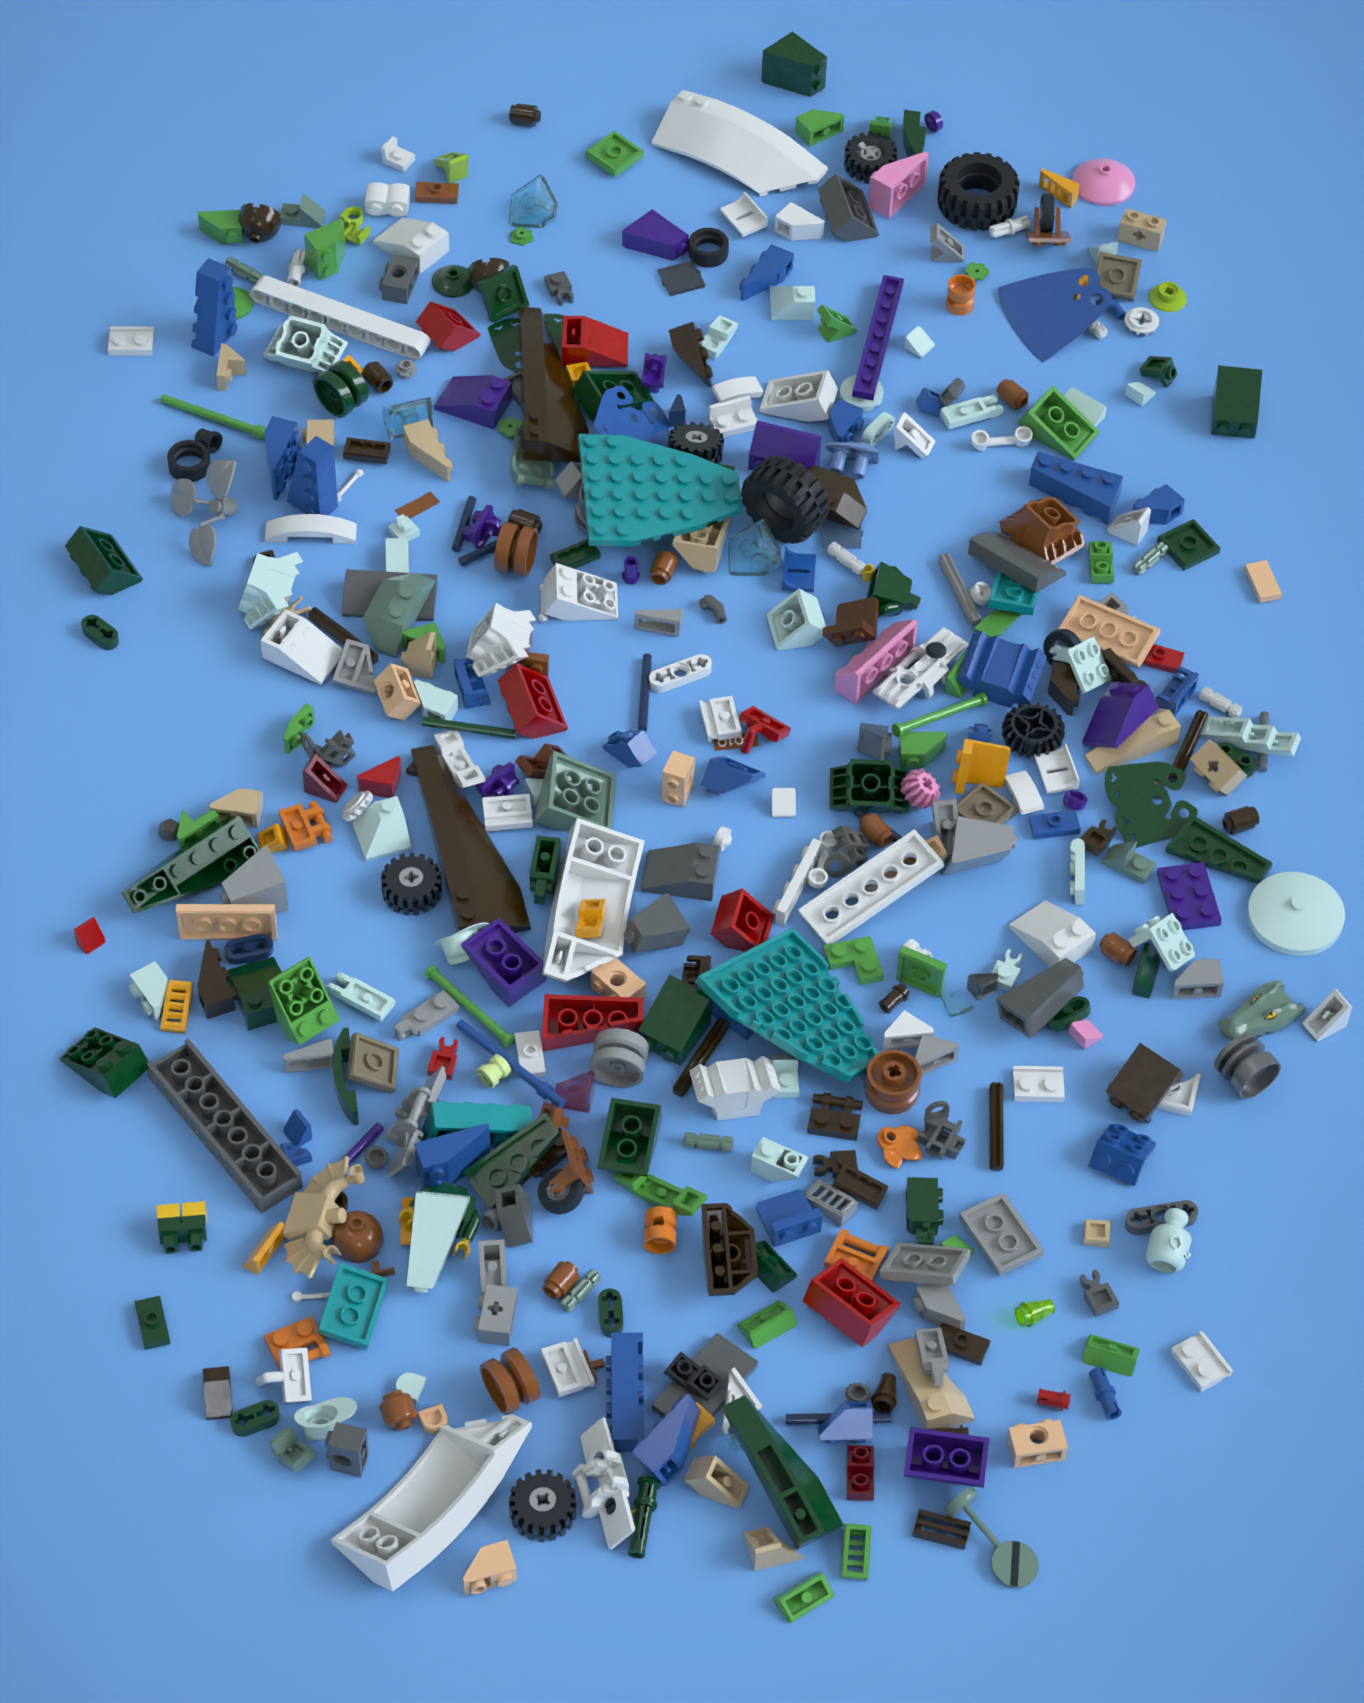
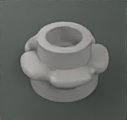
(405, 369)

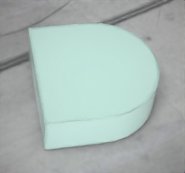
(411, 1384)

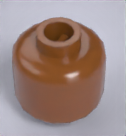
(398, 1410)

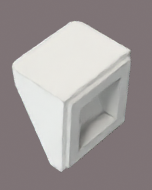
(783, 802)

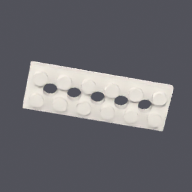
(871, 902)

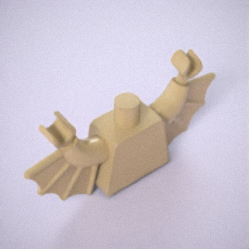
(315, 1216)

